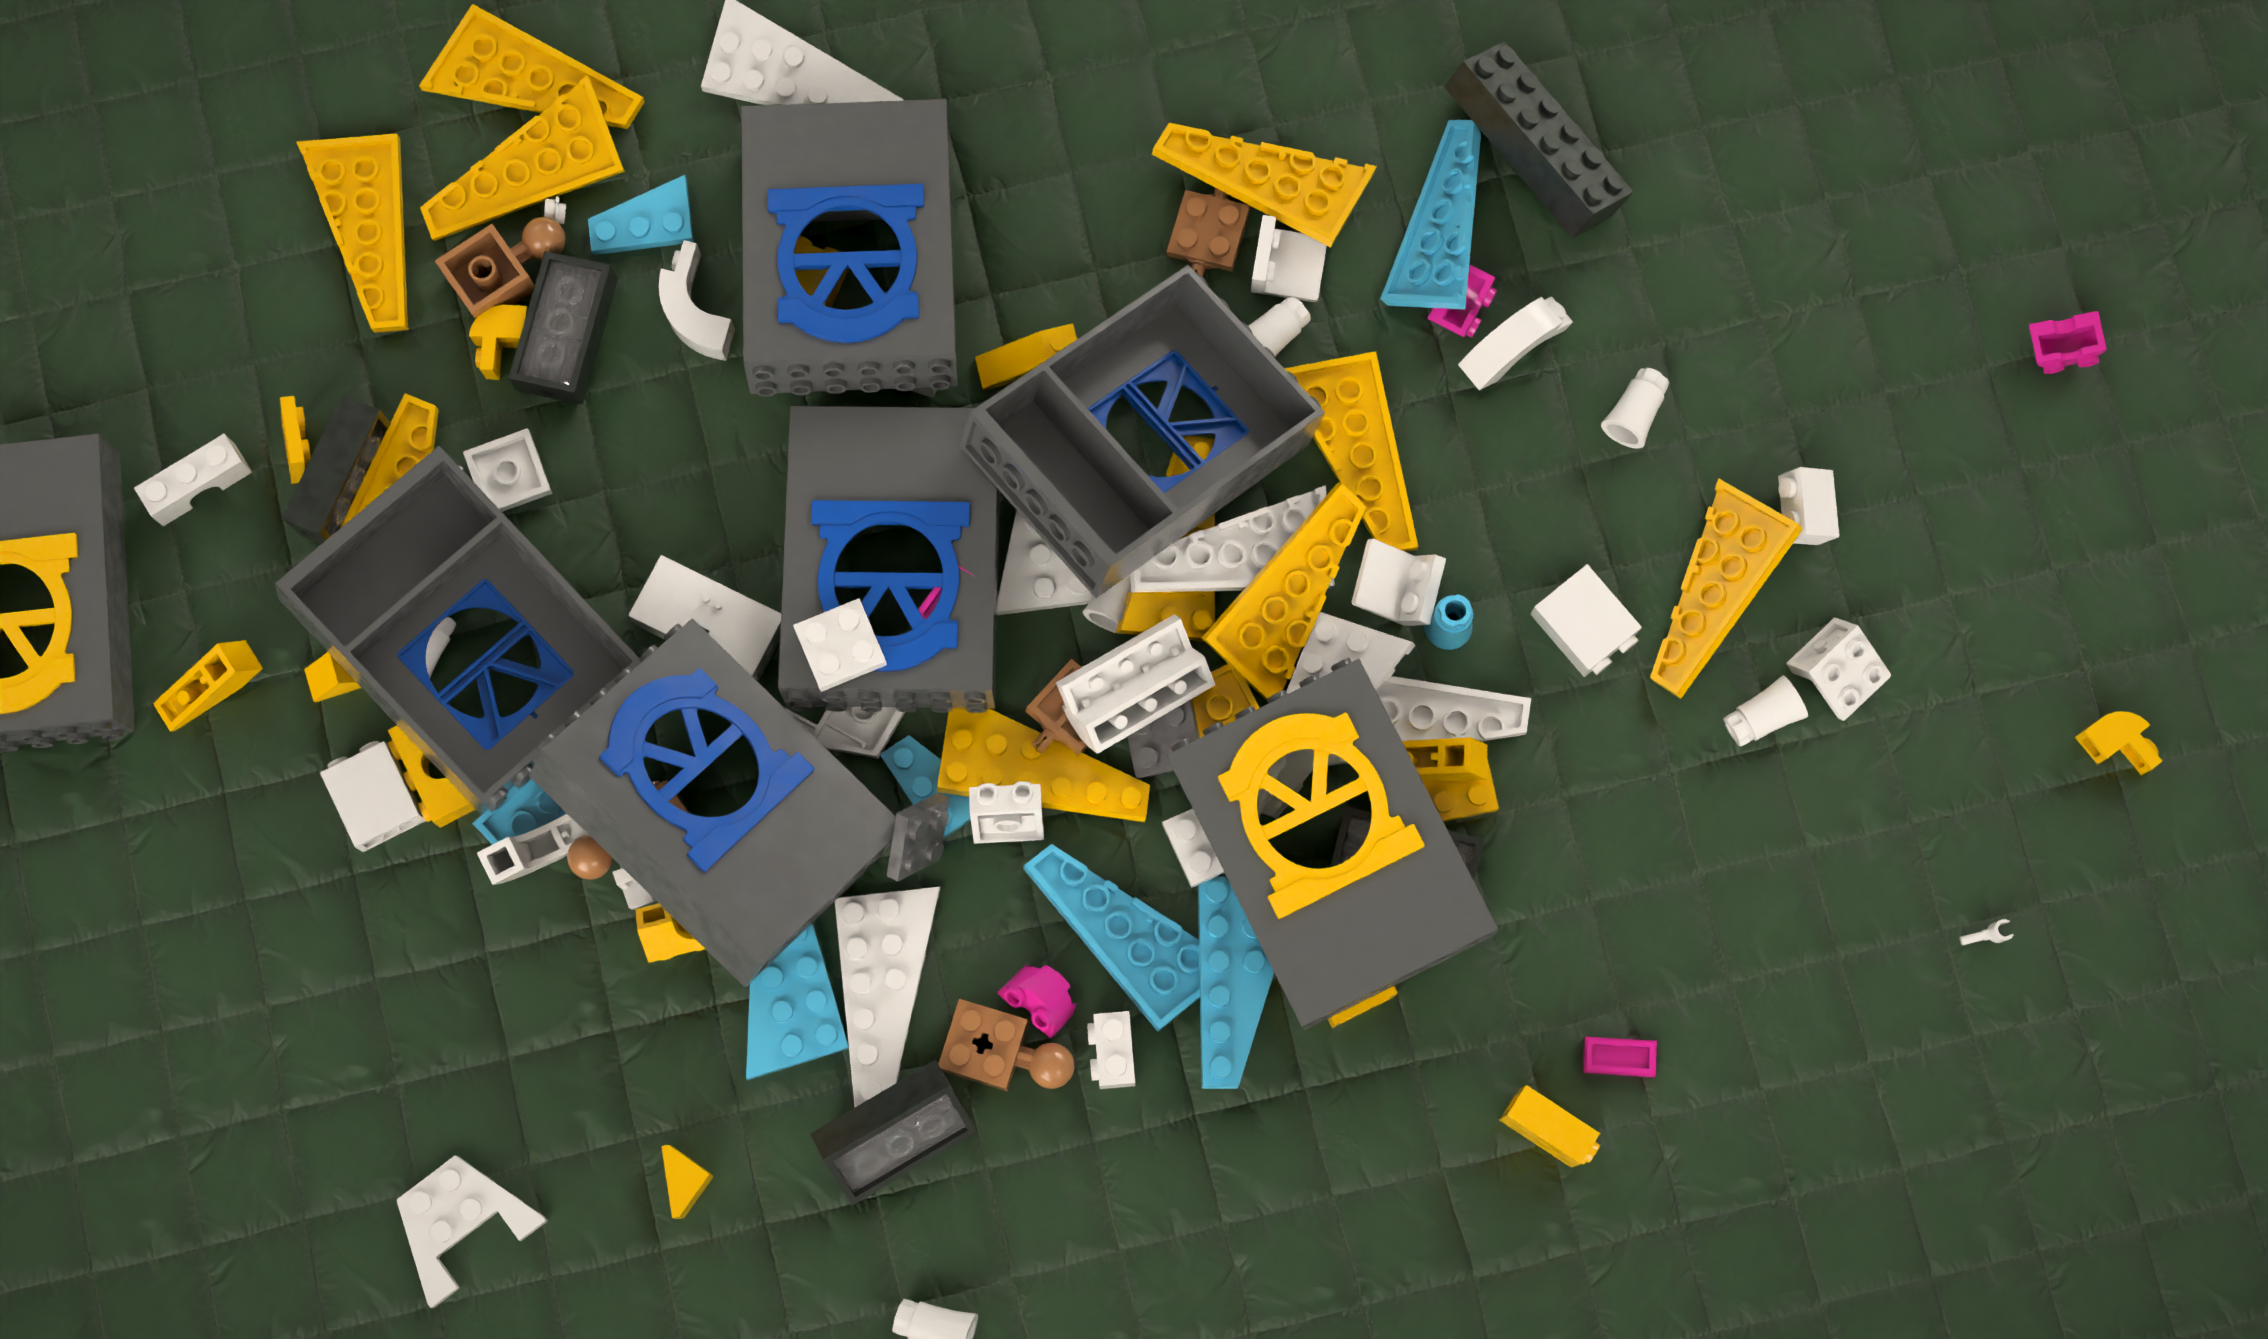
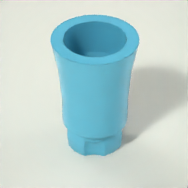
(1446, 632)

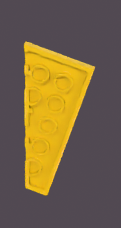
(511, 69)
(541, 160)
(1277, 180)
(364, 207)
(1360, 442)
(403, 446)
(1724, 574)
(1280, 606)
(1193, 607)
(1000, 752)

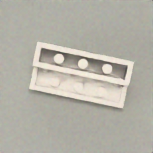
(1134, 684)

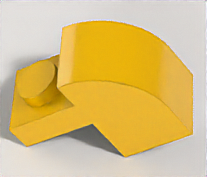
(493, 330)
(2122, 732)

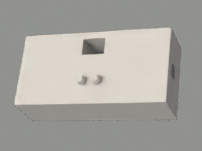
(733, 620)

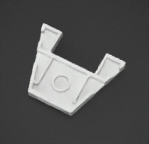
(854, 730)
(449, 1208)

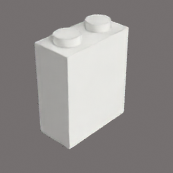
(1586, 621)
(372, 795)

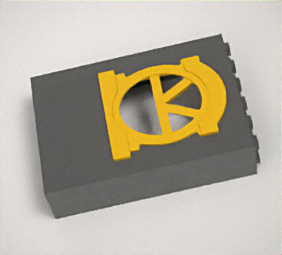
(67, 527)
(1348, 926)

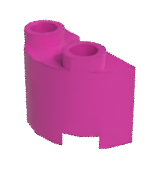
(1465, 320)
(2068, 342)
(1043, 995)

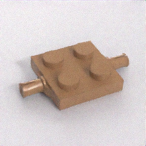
(1208, 231)
(1049, 713)

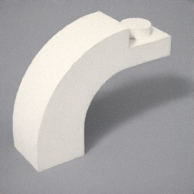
(697, 329)
(1513, 340)
(530, 851)

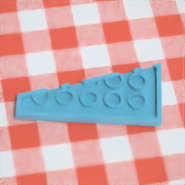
(1437, 244)
(1135, 943)
(1232, 984)
(793, 1010)

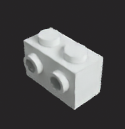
(1810, 501)
(1114, 1050)

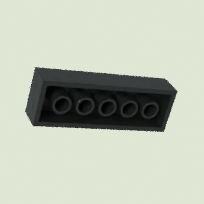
(1538, 139)

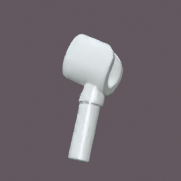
(1989, 934)

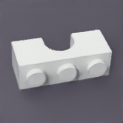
(171, 490)

